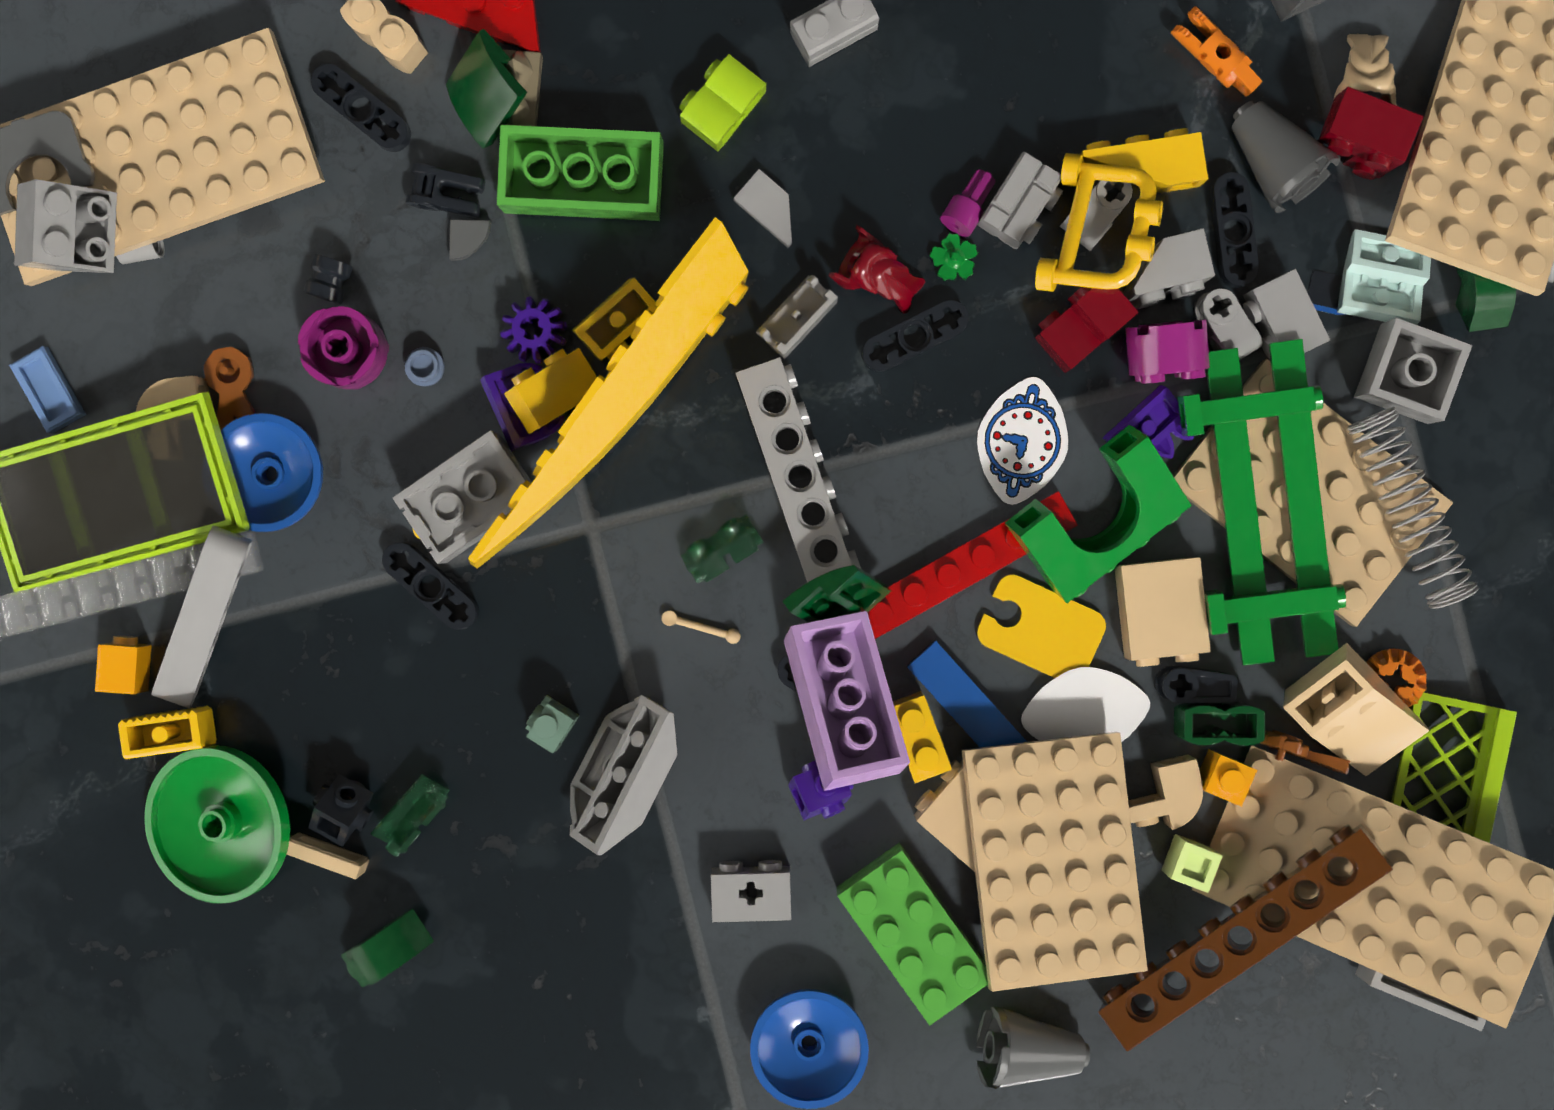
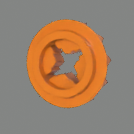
(1410, 668)

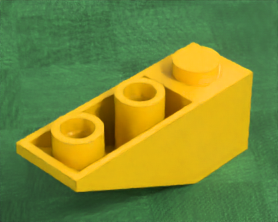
(1172, 161)

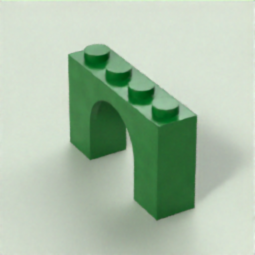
(1148, 504)

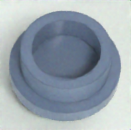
(424, 366)

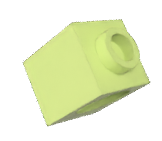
(1191, 863)

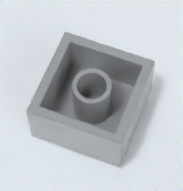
(1413, 371)

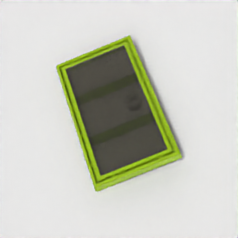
(116, 493)

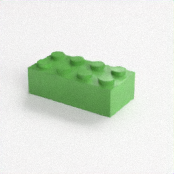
(580, 172)
(914, 933)

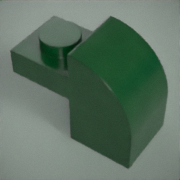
(1484, 302)
(387, 949)

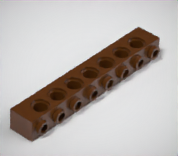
(1135, 1025)

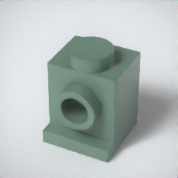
(550, 724)

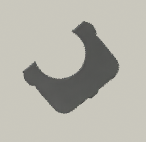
(43, 135)

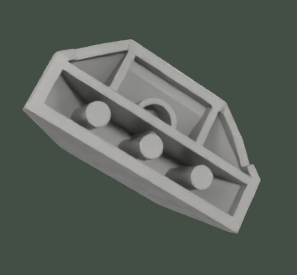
(622, 773)

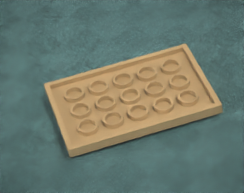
(1358, 534)
(1054, 861)

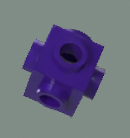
(812, 798)

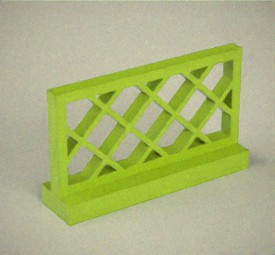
(1486, 774)

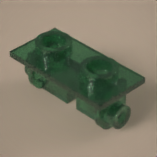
(705, 556)
(414, 808)

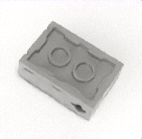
(462, 496)

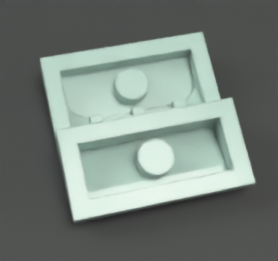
(1382, 279)

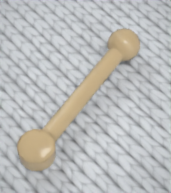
(670, 618)

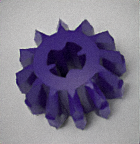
(546, 321)

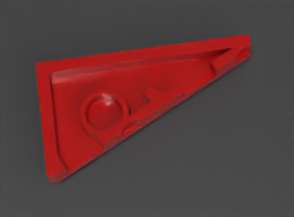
(503, 19)

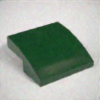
(484, 89)
(836, 594)

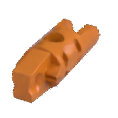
(1234, 65)

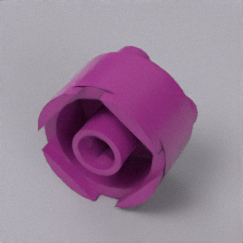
(1167, 350)
(324, 360)

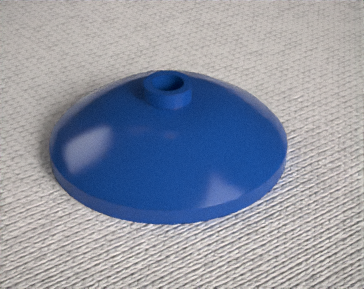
(273, 441)
(809, 1074)

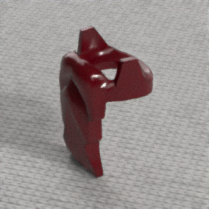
(877, 271)

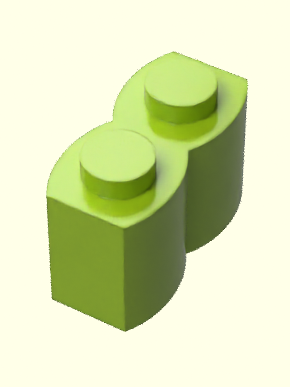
(722, 101)

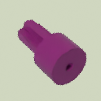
(965, 209)

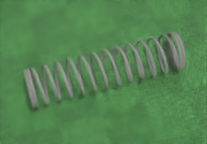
(1457, 591)

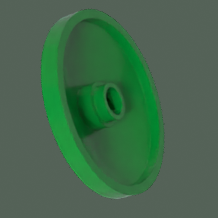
(217, 824)

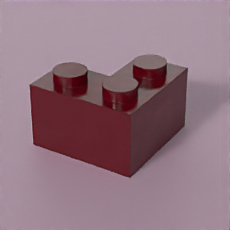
(1369, 133)
(1085, 325)

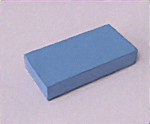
(47, 389)

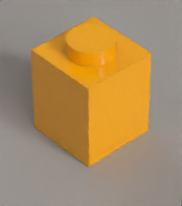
(123, 666)
(1226, 777)

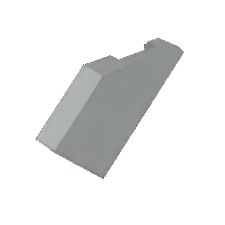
(767, 205)

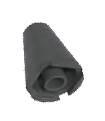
(1281, 154)
(1026, 1050)

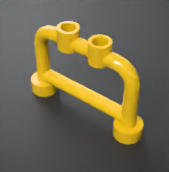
(1138, 245)

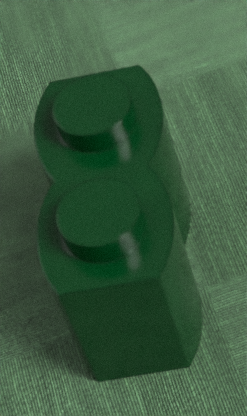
(1227, 721)

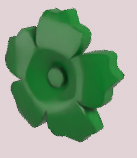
(954, 258)

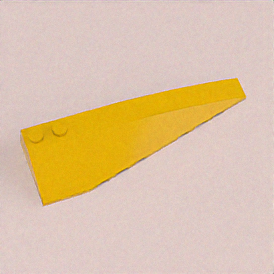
(662, 341)

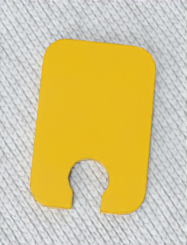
(1050, 632)

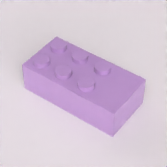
(845, 700)

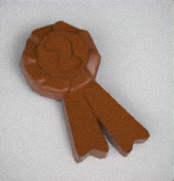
(230, 374)
(1294, 746)

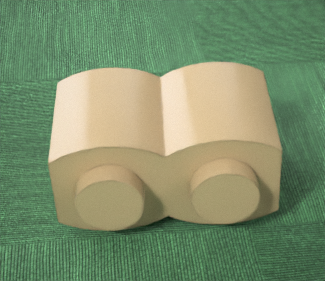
(385, 32)

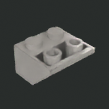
(65, 227)
(1177, 268)

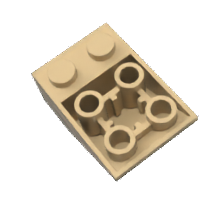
(1352, 711)

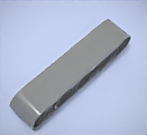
(201, 616)

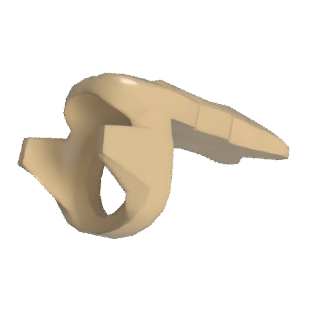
(1369, 67)

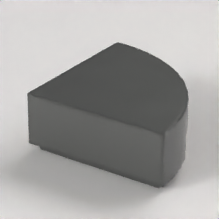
(467, 237)

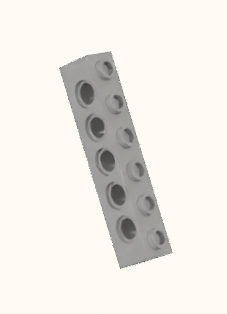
(755, 386)

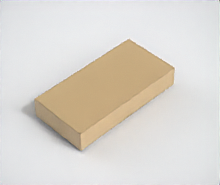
(327, 855)

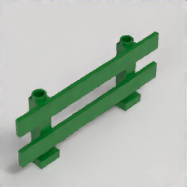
(1227, 412)

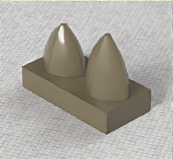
(527, 70)

